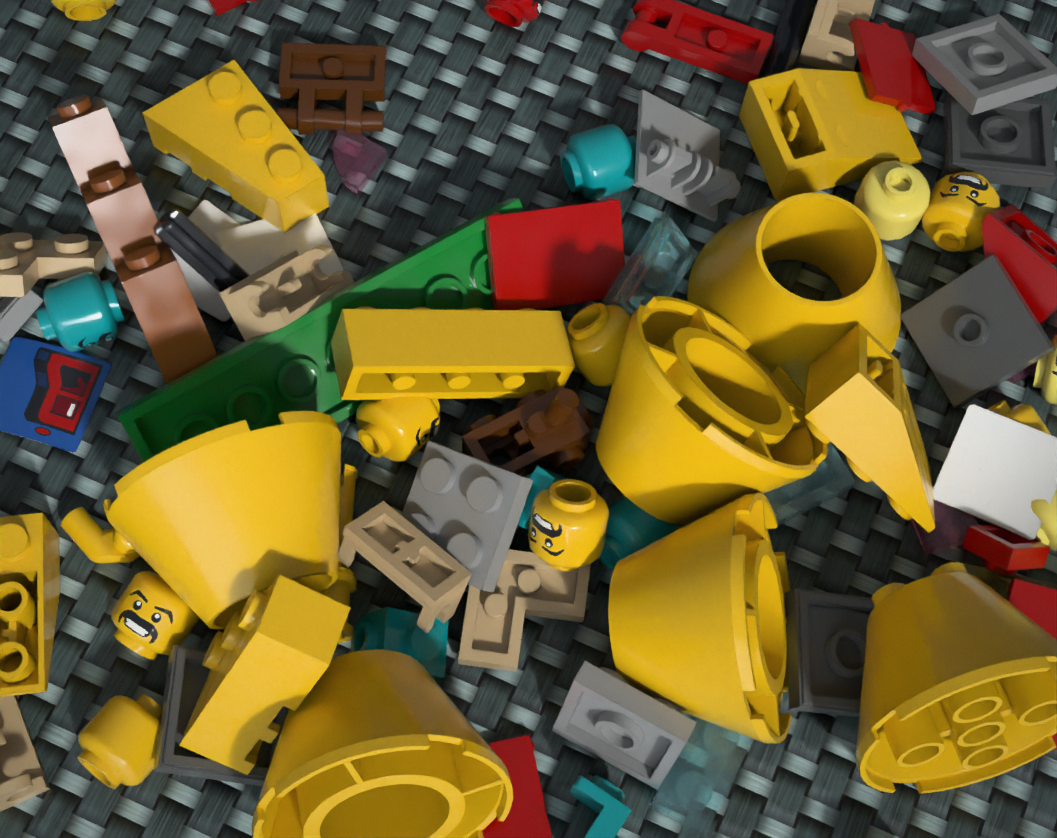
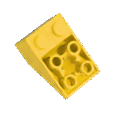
(820, 130)
(865, 410)
(27, 602)

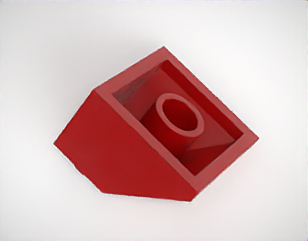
(1027, 256)

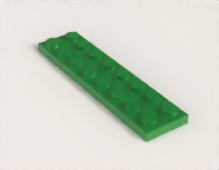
(296, 363)

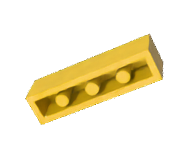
(449, 353)

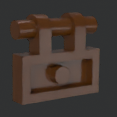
(332, 73)

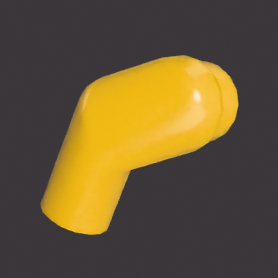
(97, 543)

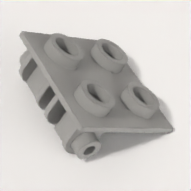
(680, 158)

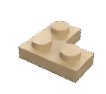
(28, 260)
(524, 588)

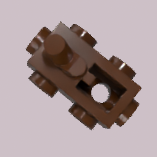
(540, 432)

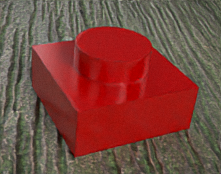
(1005, 550)

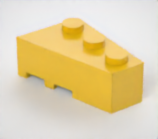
(240, 144)
(259, 665)

